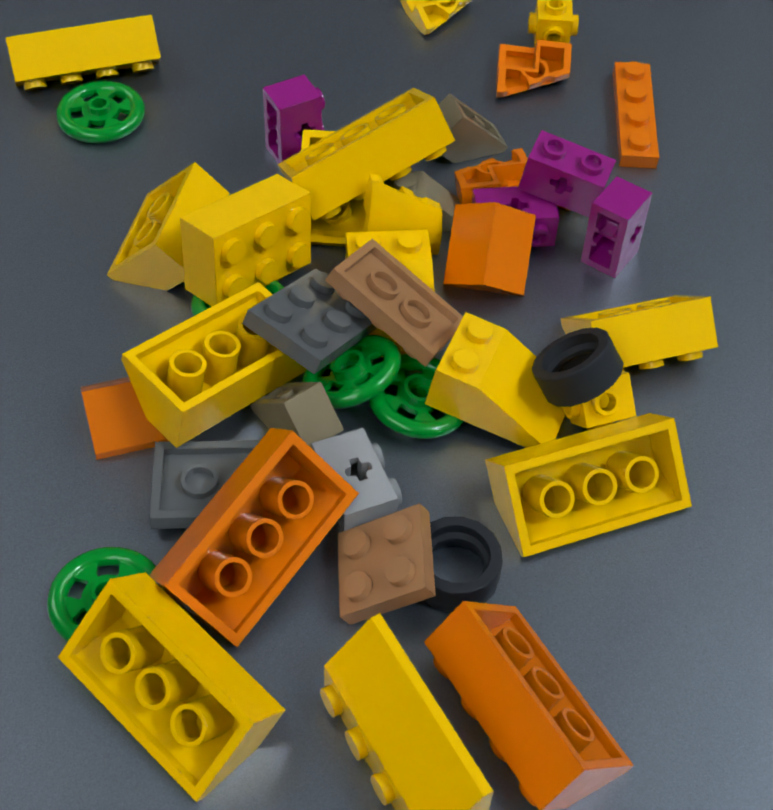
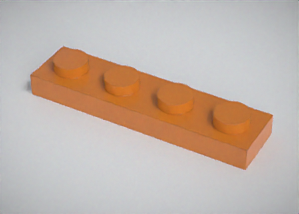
(635, 115)

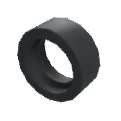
(577, 367)
(481, 541)

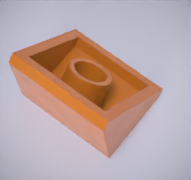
(489, 248)
(117, 419)

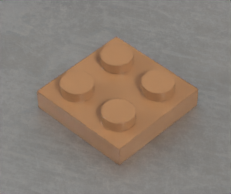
(385, 564)

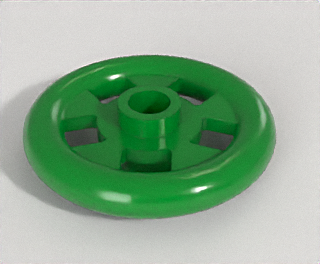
(100, 112)
(353, 369)
(411, 397)
(84, 569)

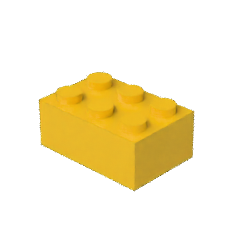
(246, 239)

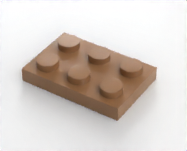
(396, 301)

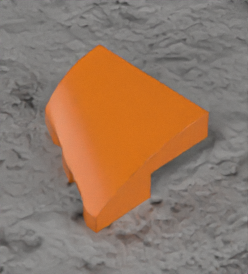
(528, 67)
(490, 174)

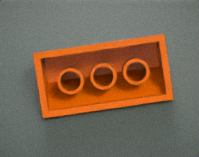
(254, 535)
(526, 705)

